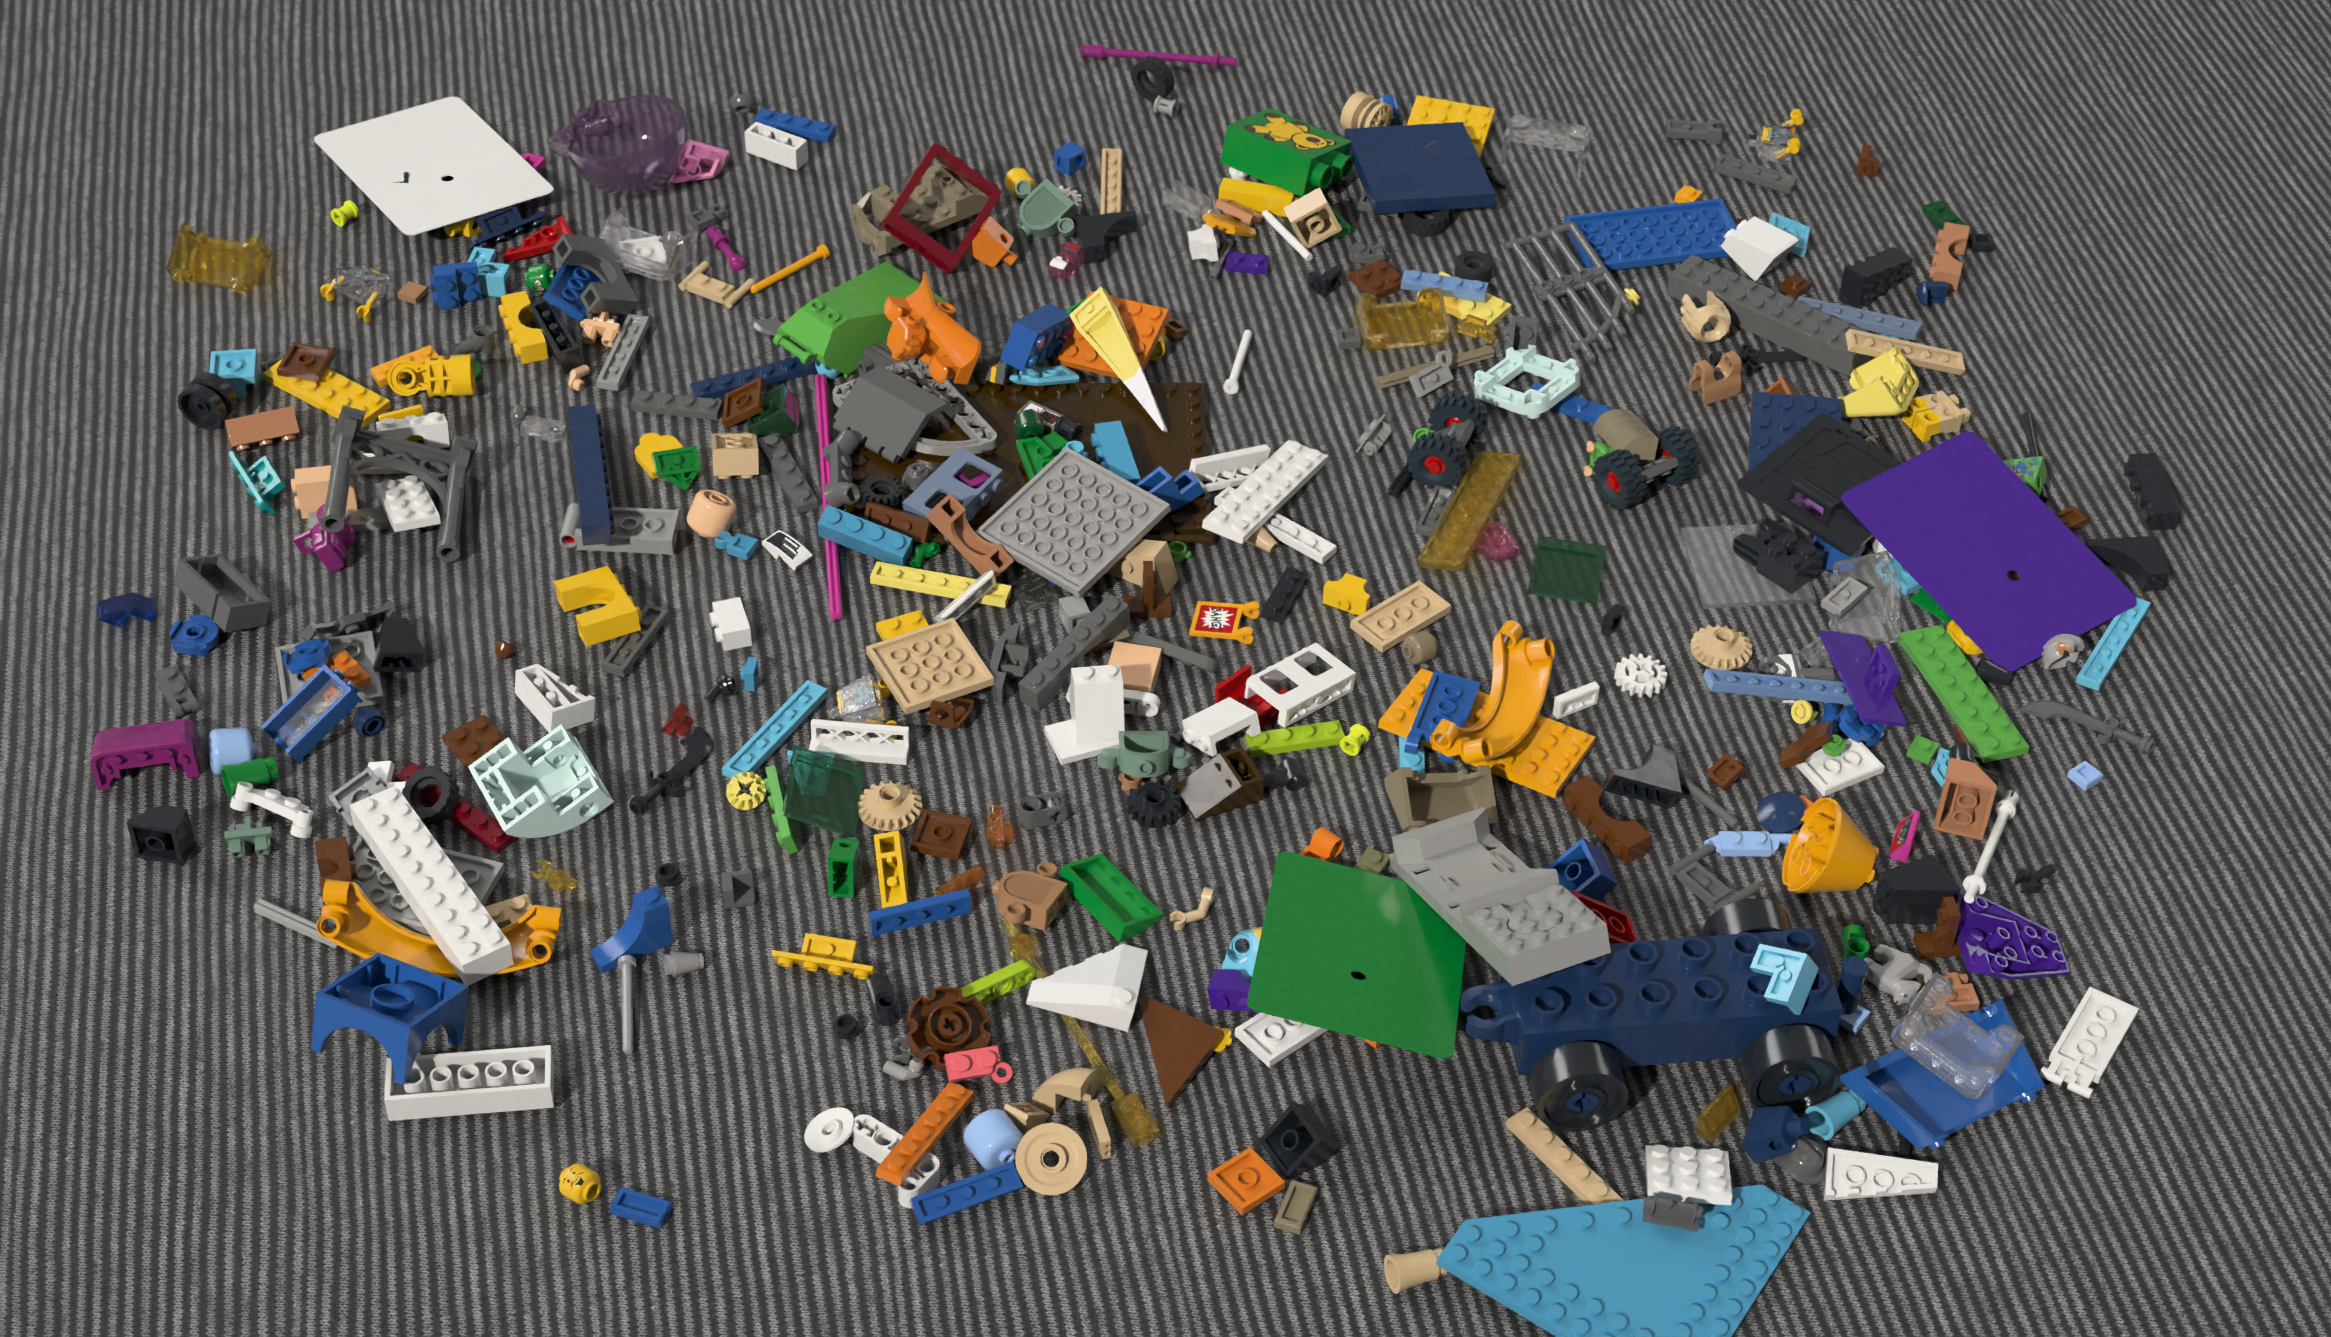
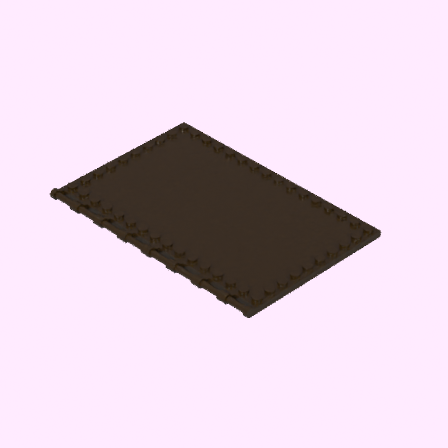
(1082, 403)

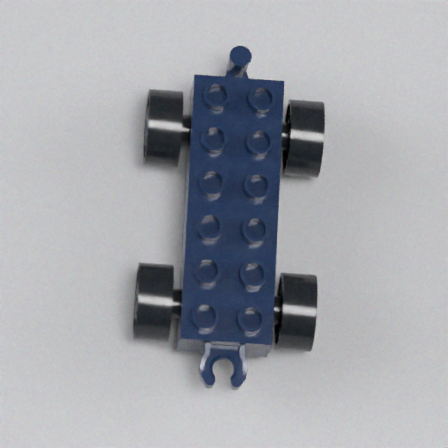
(1672, 1006)

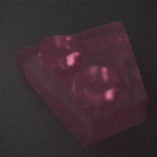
(1496, 543)

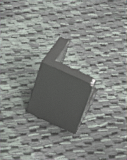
(738, 889)

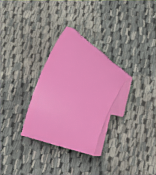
(700, 162)

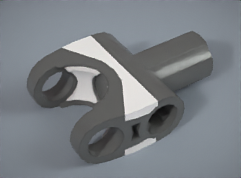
(1792, 666)

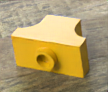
(1347, 594)

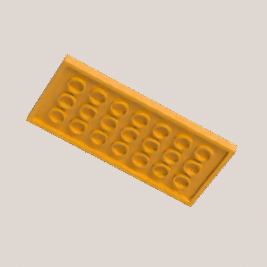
(1539, 761)

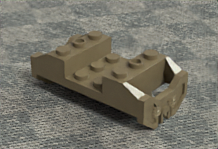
(932, 205)

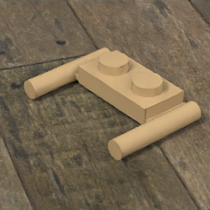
(713, 288)

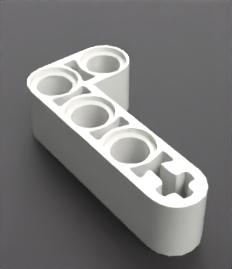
(878, 1141)

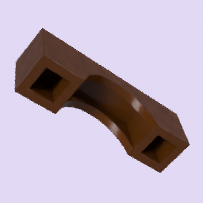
(1624, 838)

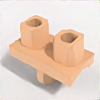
(600, 327)

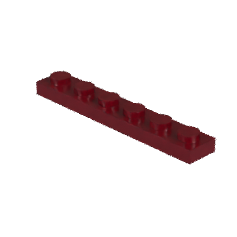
(465, 816)

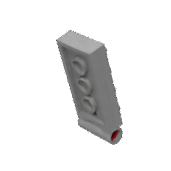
(635, 530)

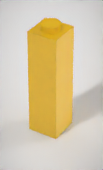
(1256, 195)

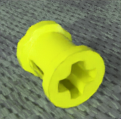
(344, 213)
(1354, 739)

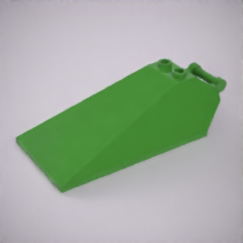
(846, 319)

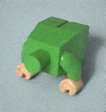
(1597, 450)

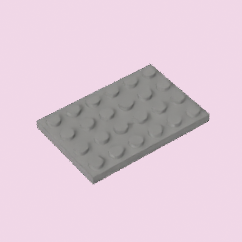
(478, 873)

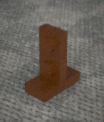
(1149, 603)
(1943, 939)

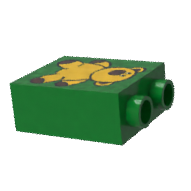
(1286, 152)

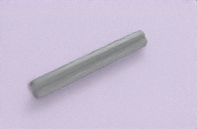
(290, 920)

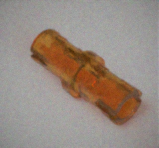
(961, 881)

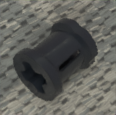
(1068, 428)

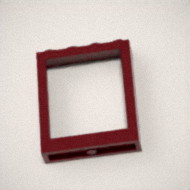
(918, 240)

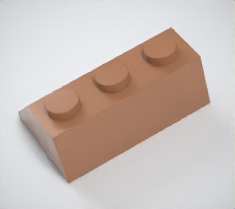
(262, 428)
(1965, 800)

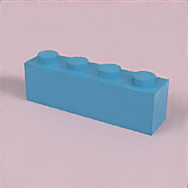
(1114, 450)
(865, 536)

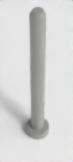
(626, 965)

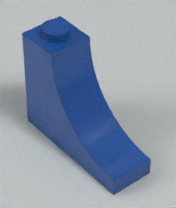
(641, 934)

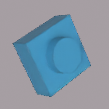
(750, 674)

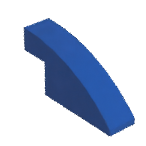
(1173, 491)

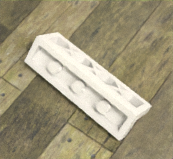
(1228, 466)
(860, 746)

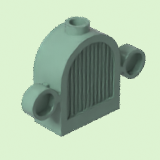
(1045, 210)
(1143, 754)

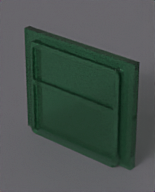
(1567, 570)
(823, 791)

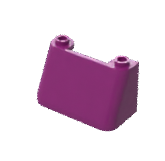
(145, 745)

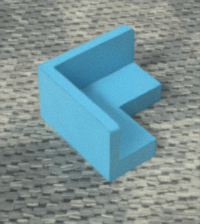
(491, 275)
(1790, 972)

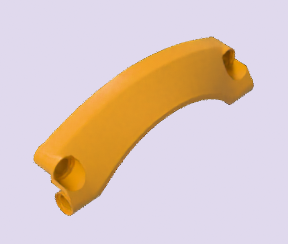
(1515, 699)
(367, 931)

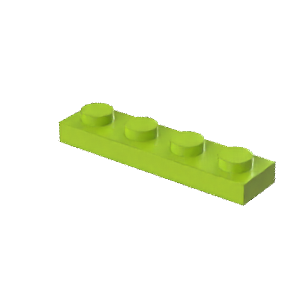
(1294, 738)

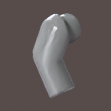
(904, 1073)

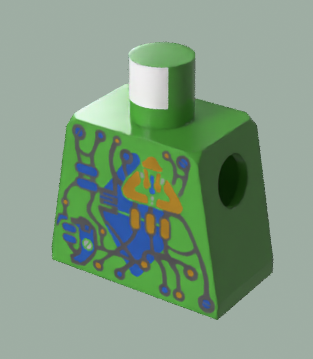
(2030, 471)

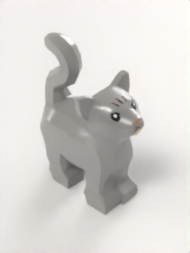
(1896, 973)

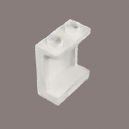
(1218, 723)

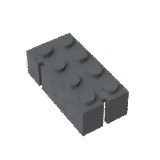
(222, 592)

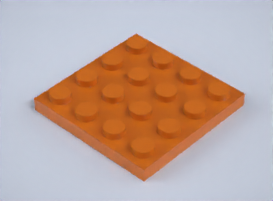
(1143, 325)

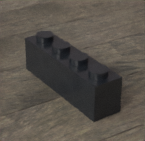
(556, 335)
(2152, 491)

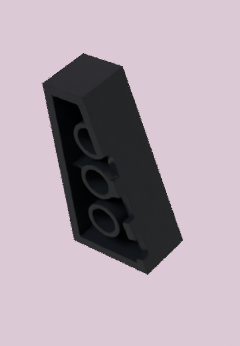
(1873, 277)

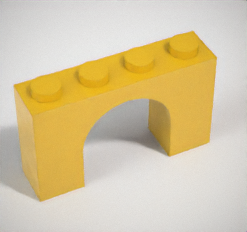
(599, 587)

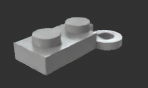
(1433, 375)

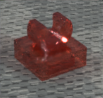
(676, 721)

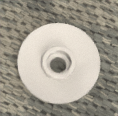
(829, 1129)

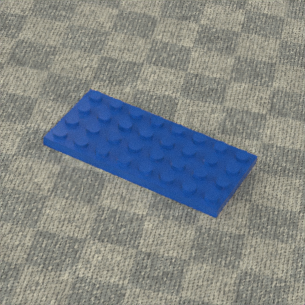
(1654, 234)

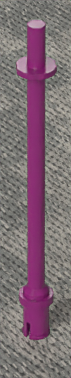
(1101, 52)

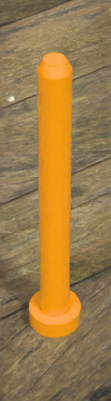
(822, 252)

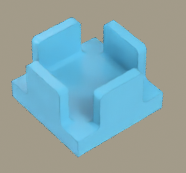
(237, 368)

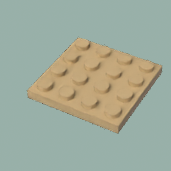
(929, 665)

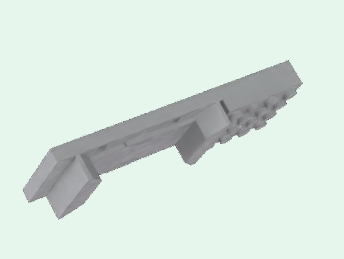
(1499, 904)

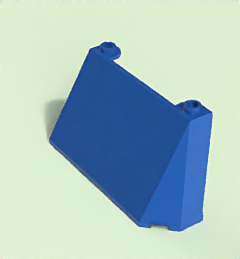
(1925, 1105)

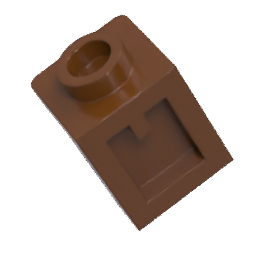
(1867, 164)
(1726, 771)

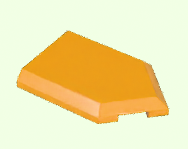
(1230, 224)

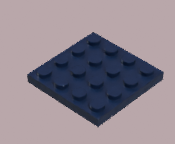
(1781, 416)

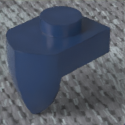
(1932, 292)

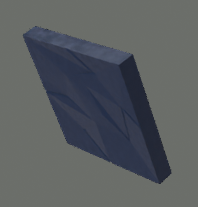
(1419, 168)

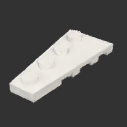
(1873, 1175)

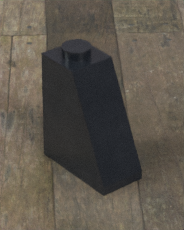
(398, 647)

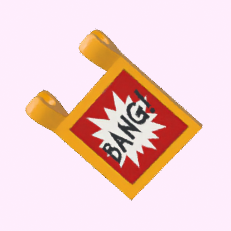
(1223, 620)

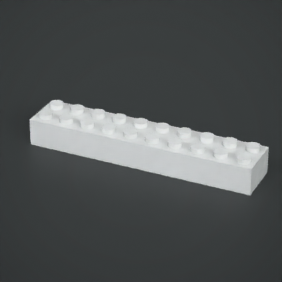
(431, 885)

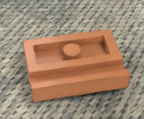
(1235, 209)

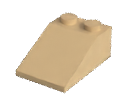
(734, 455)

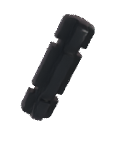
(1400, 482)

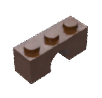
(335, 859)

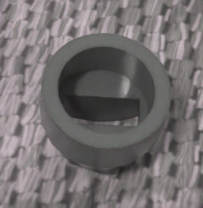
(518, 414)

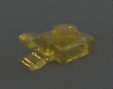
(1475, 326)
(557, 878)

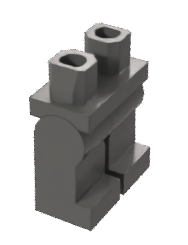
(876, 356)

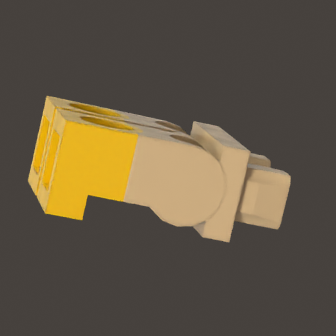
(1934, 415)

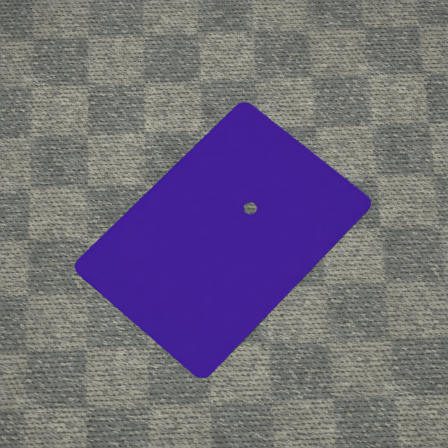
(1964, 523)

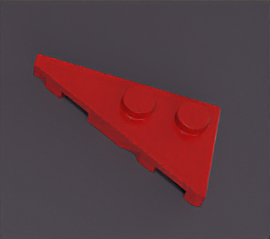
(538, 242)

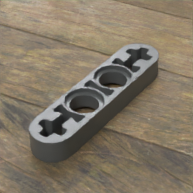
(1177, 653)

